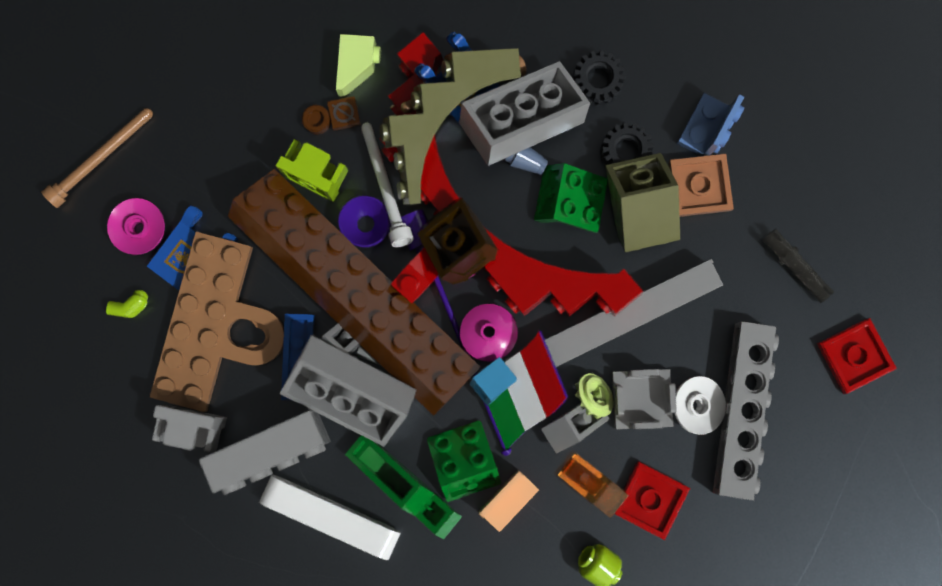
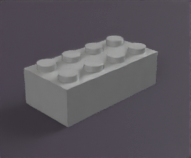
(523, 113)
(348, 391)
(265, 450)

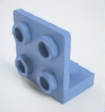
(709, 125)

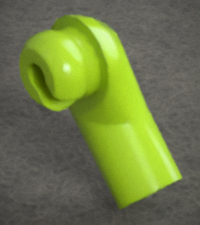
(130, 307)

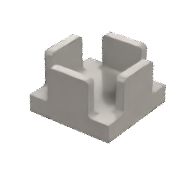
(643, 399)
(187, 428)

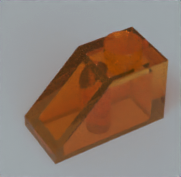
(593, 485)

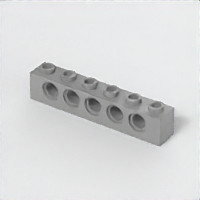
(737, 394)

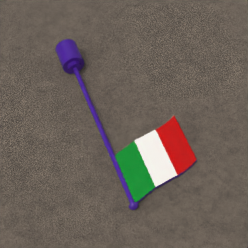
(538, 383)

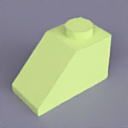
(355, 61)

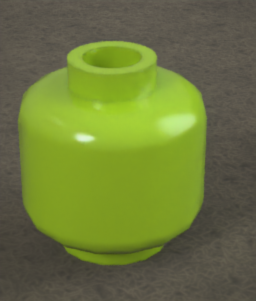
(600, 565)

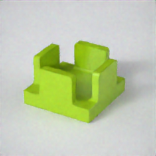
(312, 170)

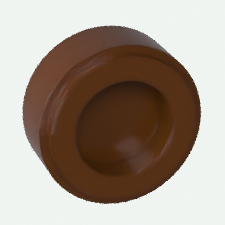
(316, 119)

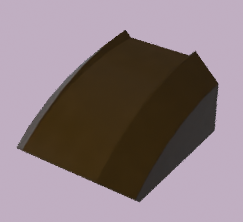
(457, 242)

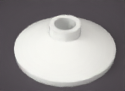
(710, 405)

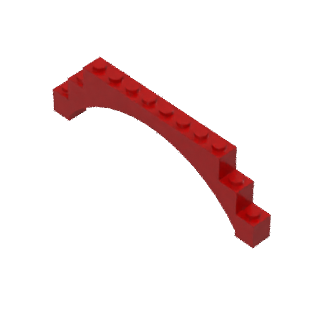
(519, 276)

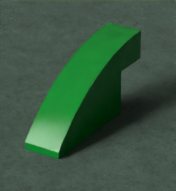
(403, 486)

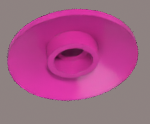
(123, 221)
(481, 346)

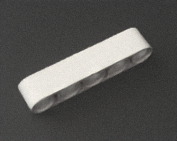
(330, 517)

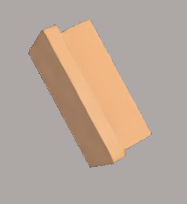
(508, 500)

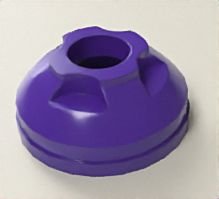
(364, 207)

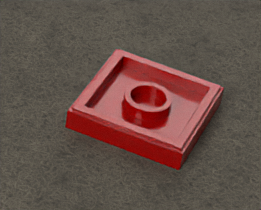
(856, 356)
(652, 500)

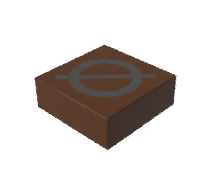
(344, 113)

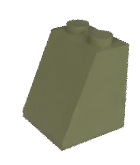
(644, 202)

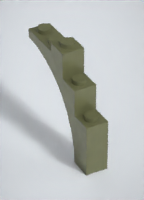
(433, 102)

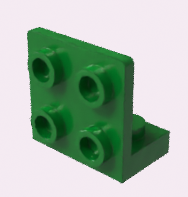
(571, 197)
(463, 461)

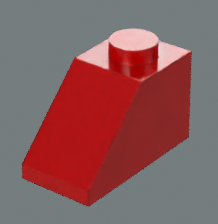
(416, 277)

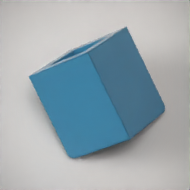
(493, 381)

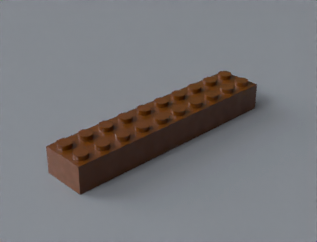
(352, 290)

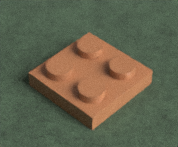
(702, 184)

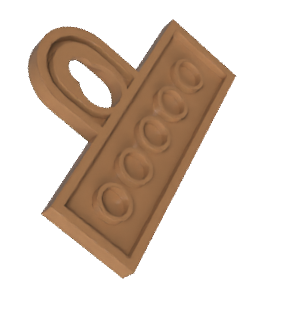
(203, 321)

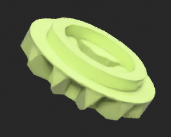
(601, 393)

